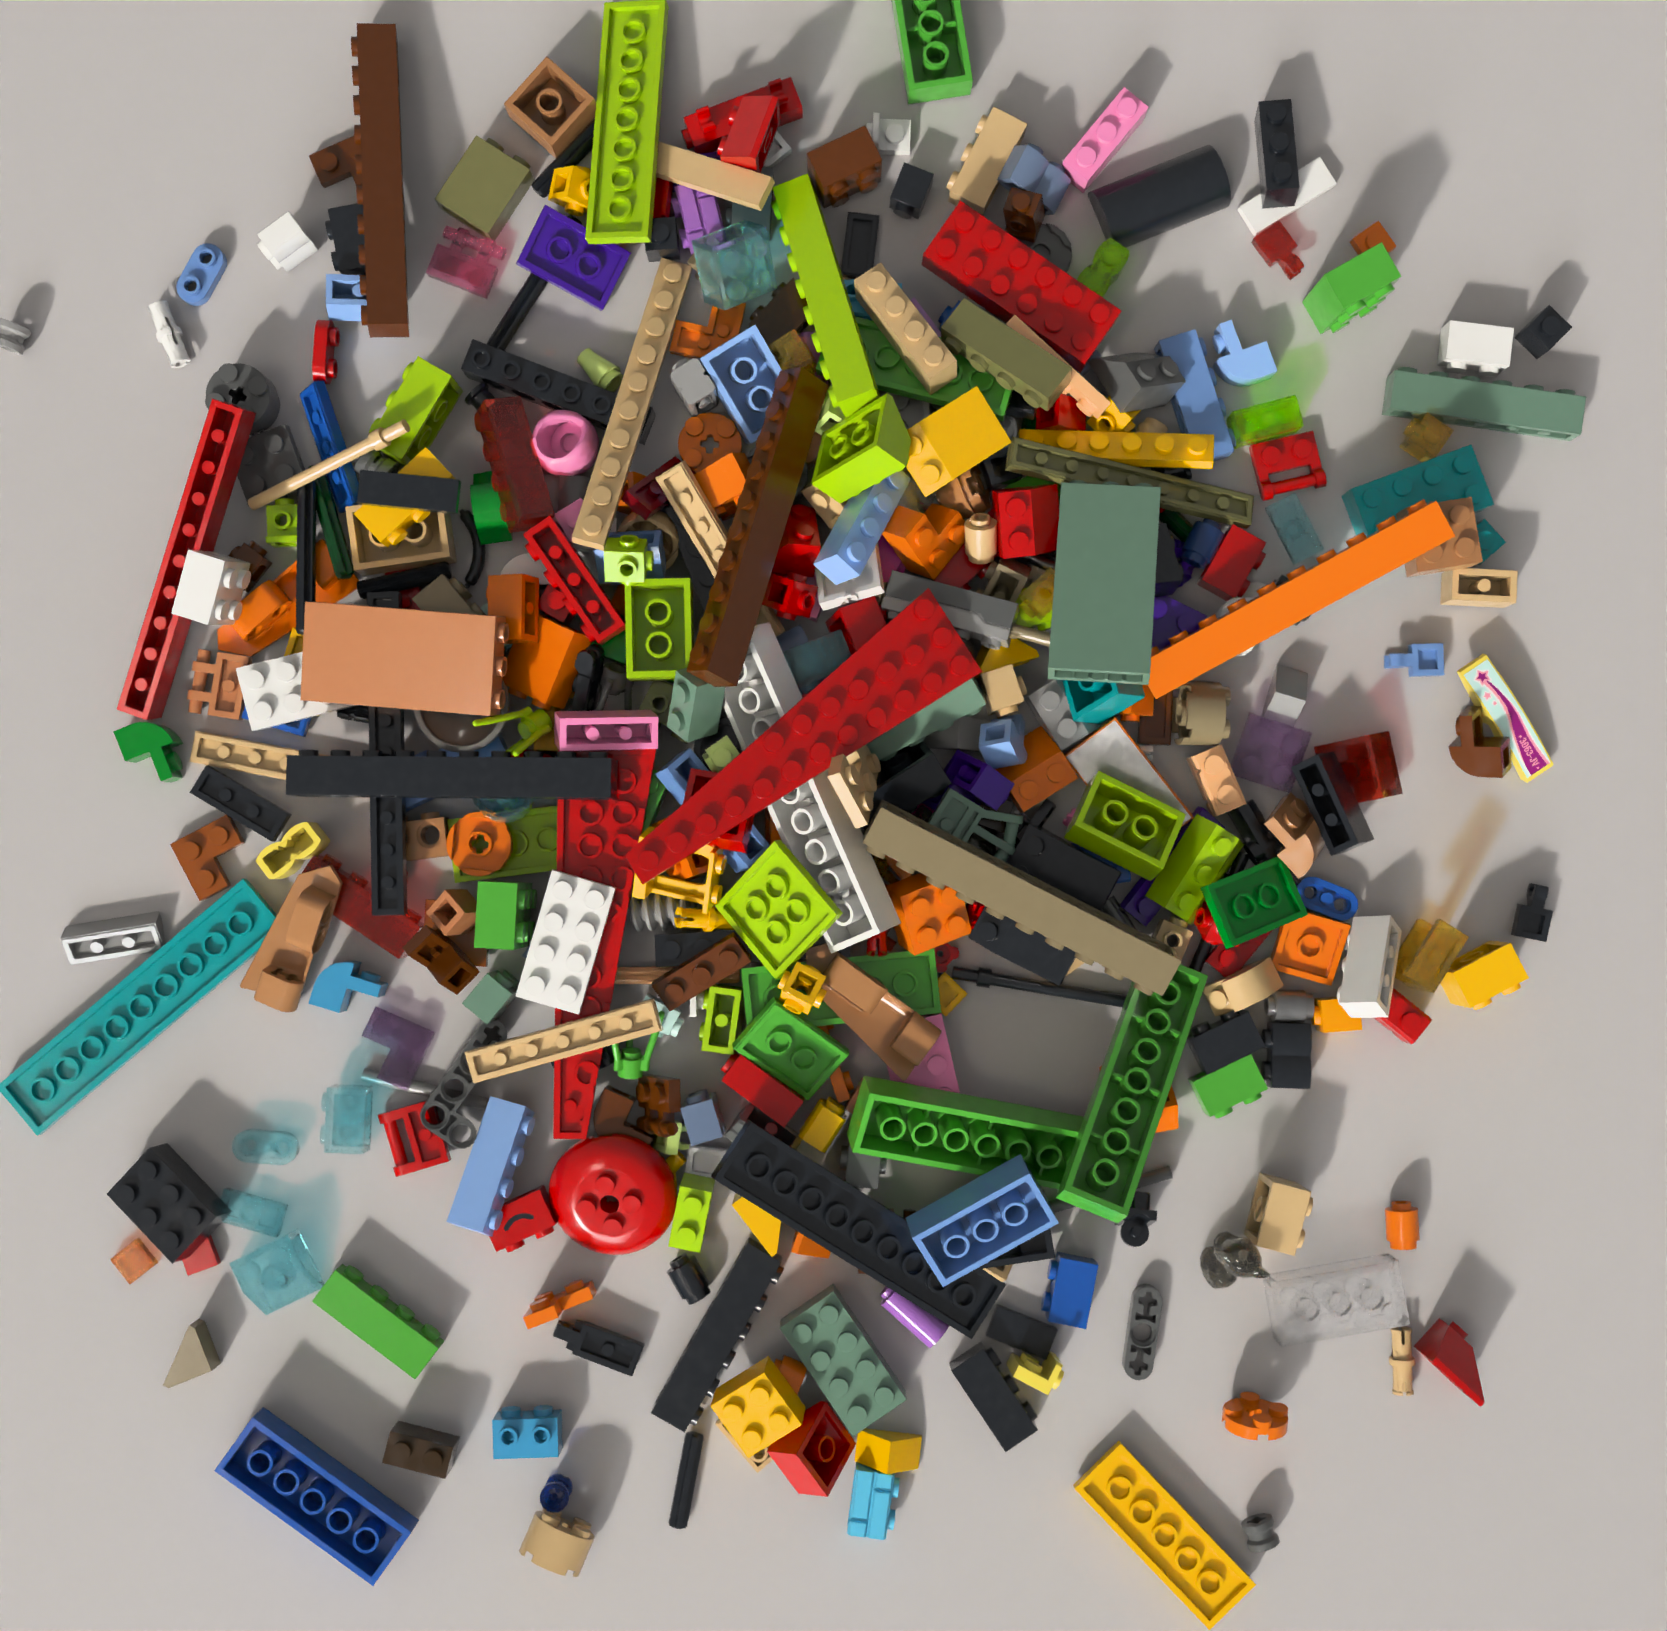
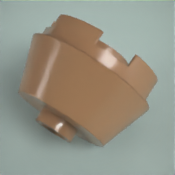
(965, 494)

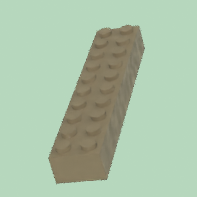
(1021, 898)

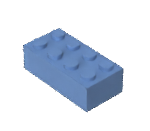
(981, 1220)

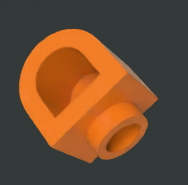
(792, 1370)

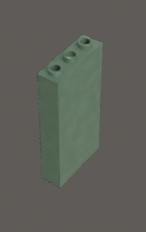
(1104, 583)

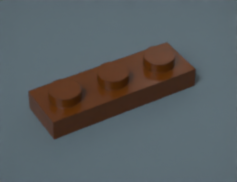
(701, 971)

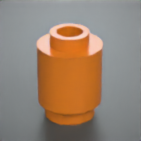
(1402, 1225)

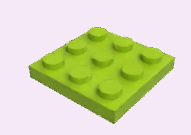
(778, 909)

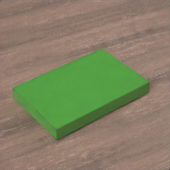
(790, 1048)

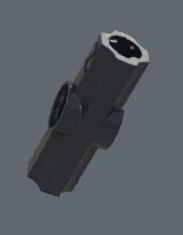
(1257, 838)

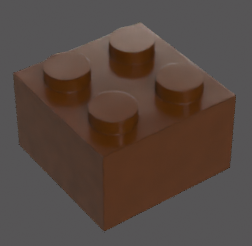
(845, 167)

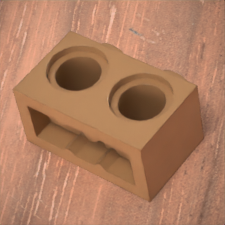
(417, 845)

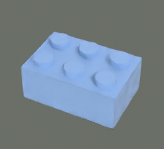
(744, 379)

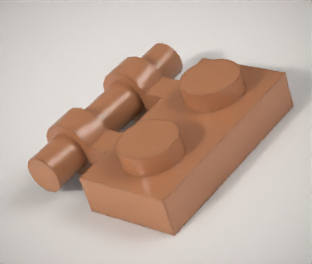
(226, 695)

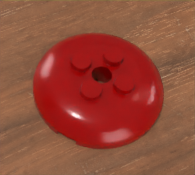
(616, 1168)

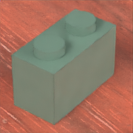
(694, 707)
(492, 995)

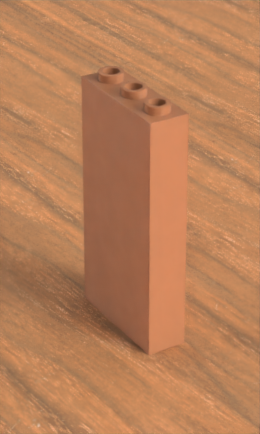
(404, 658)

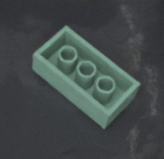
(843, 1360)

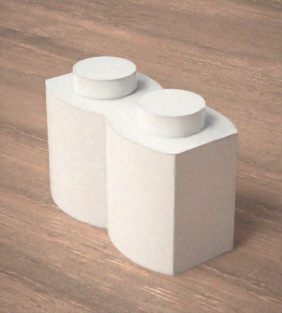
(285, 243)

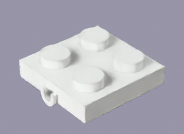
(861, 587)

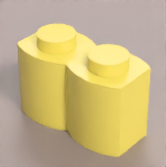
(297, 845)

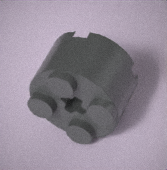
(241, 380)

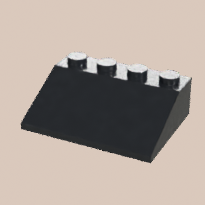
(1064, 868)

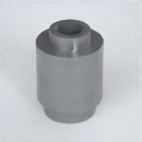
(1289, 1006)

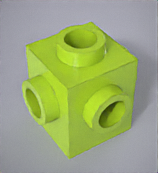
(627, 560)

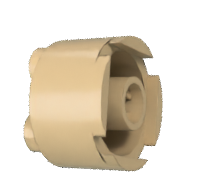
(557, 1542)

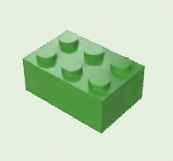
(1352, 289)
(504, 914)

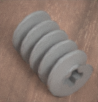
(656, 911)

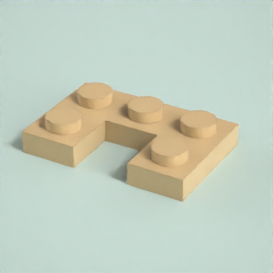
(855, 783)

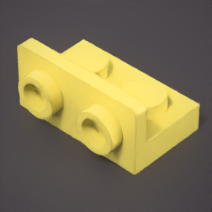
(1030, 1372)

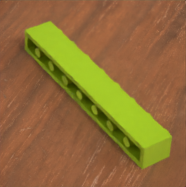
(826, 295)

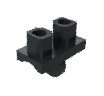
(1135, 1226)

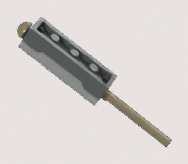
(970, 612)

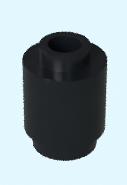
(689, 1278)

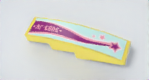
(1505, 716)

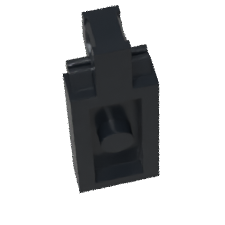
(600, 1345)

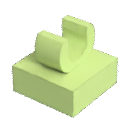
(671, 1144)

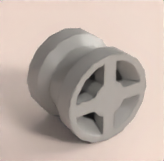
(13, 336)

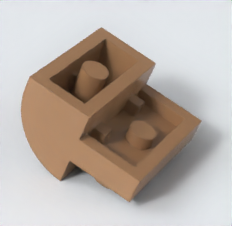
(1297, 832)

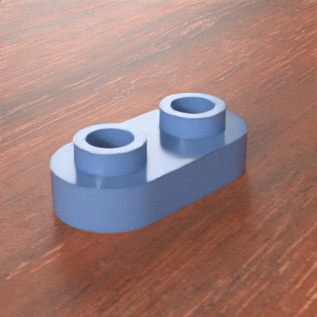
(203, 274)

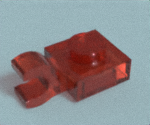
(1276, 246)

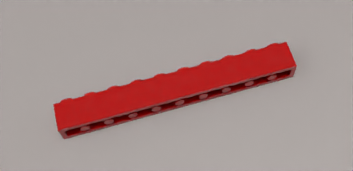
(194, 528)

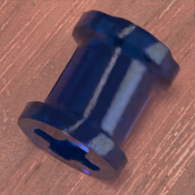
(551, 1501)

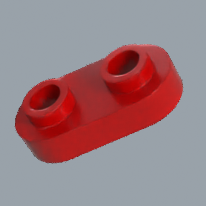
(325, 340)

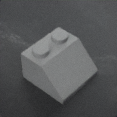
(1053, 713)

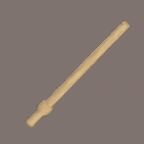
(376, 440)

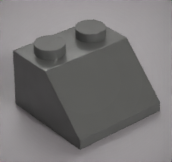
(1138, 379)

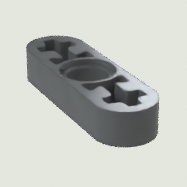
(1129, 1353)

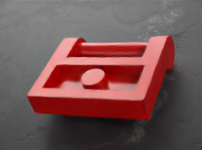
(1285, 455)
(426, 1146)

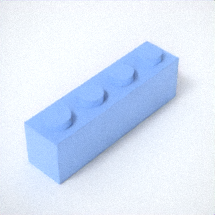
(860, 529)
(491, 1166)

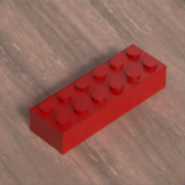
(1018, 281)

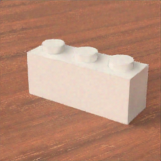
(1369, 966)

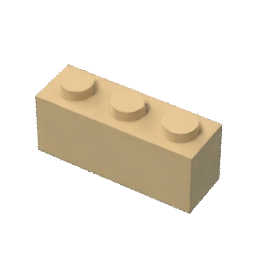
(985, 160)

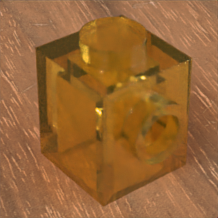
(1425, 437)
(1038, 597)

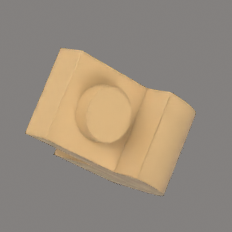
(1243, 987)

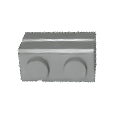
(694, 386)

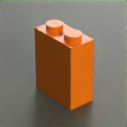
(546, 667)

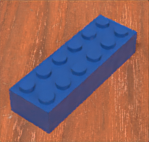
(317, 1495)

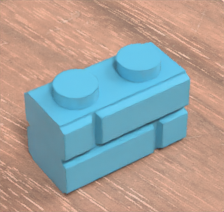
(871, 1503)

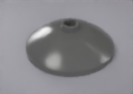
(456, 731)

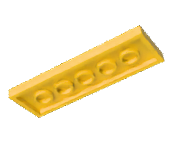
(1164, 1535)

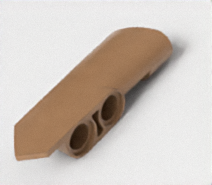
(293, 939)
(874, 1014)

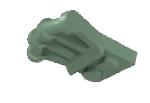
(961, 818)

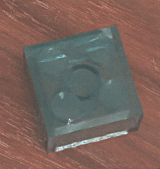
(734, 264)

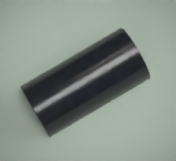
(1162, 197)

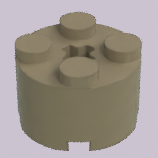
(1201, 713)

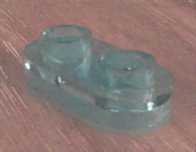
(267, 1147)

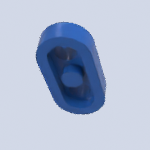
(1325, 896)

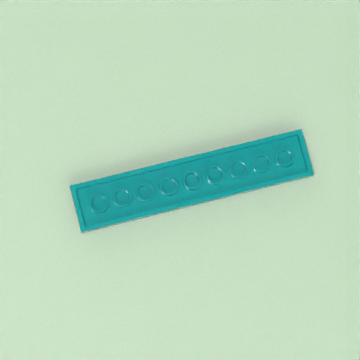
(139, 1008)

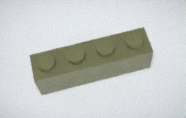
(1005, 355)

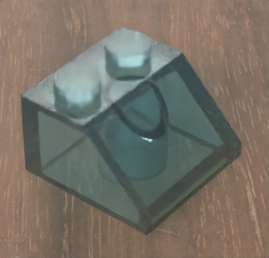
(277, 1272)

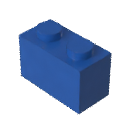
(1070, 1290)

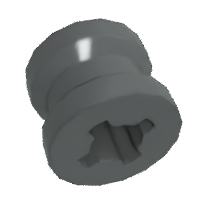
(1260, 1532)

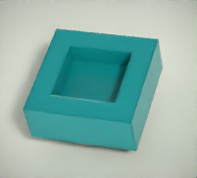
(1489, 539)

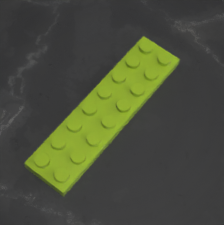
(627, 122)

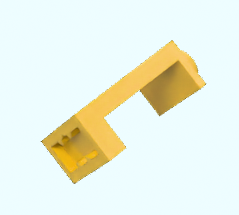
(705, 894)

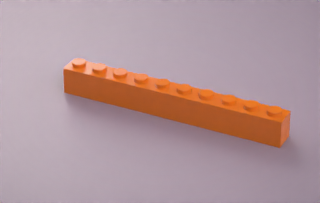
(1299, 596)

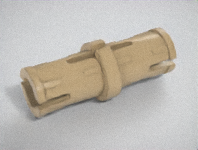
(1402, 1361)

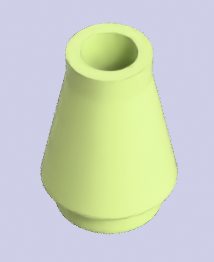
(600, 371)

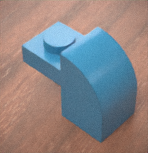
(337, 982)

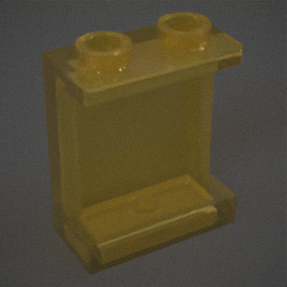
(1428, 954)

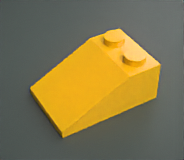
(954, 441)

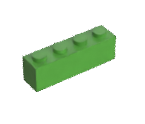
(379, 1320)

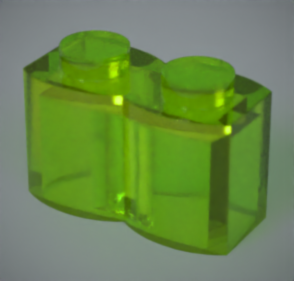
(1105, 267)

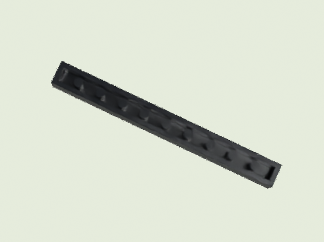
(452, 776)

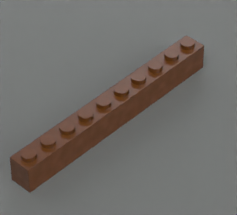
(381, 180)
(757, 528)

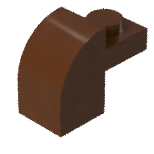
(1479, 754)
(442, 958)
(612, 1115)

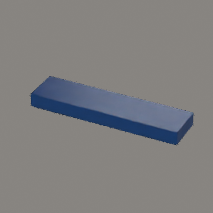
(330, 442)

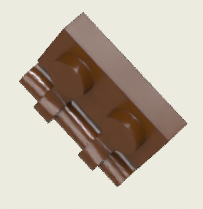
(661, 1100)

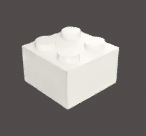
(211, 588)

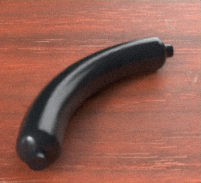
(478, 550)

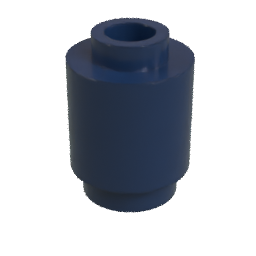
(1202, 543)

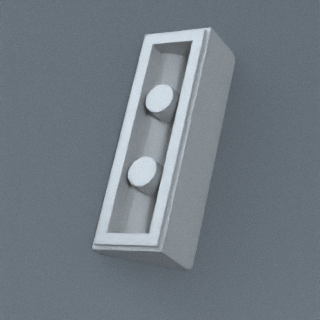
(113, 937)

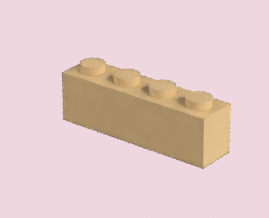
(905, 328)

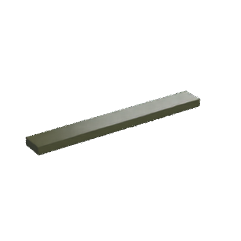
(1176, 492)

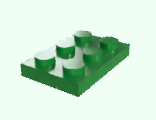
(1254, 902)

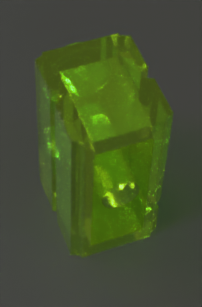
(1265, 421)

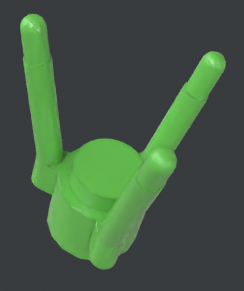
(631, 1062)

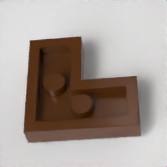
(337, 162)

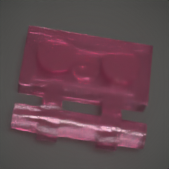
(462, 270)

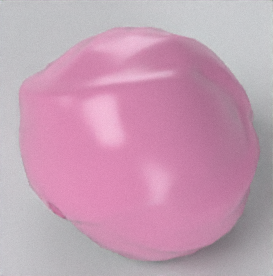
(565, 443)

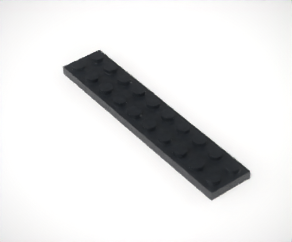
(850, 1226)

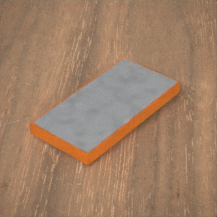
(1119, 756)

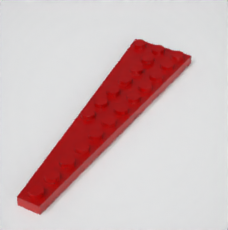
(874, 690)
(593, 846)

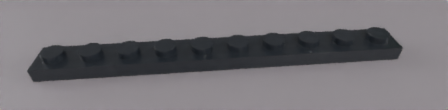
(387, 814)

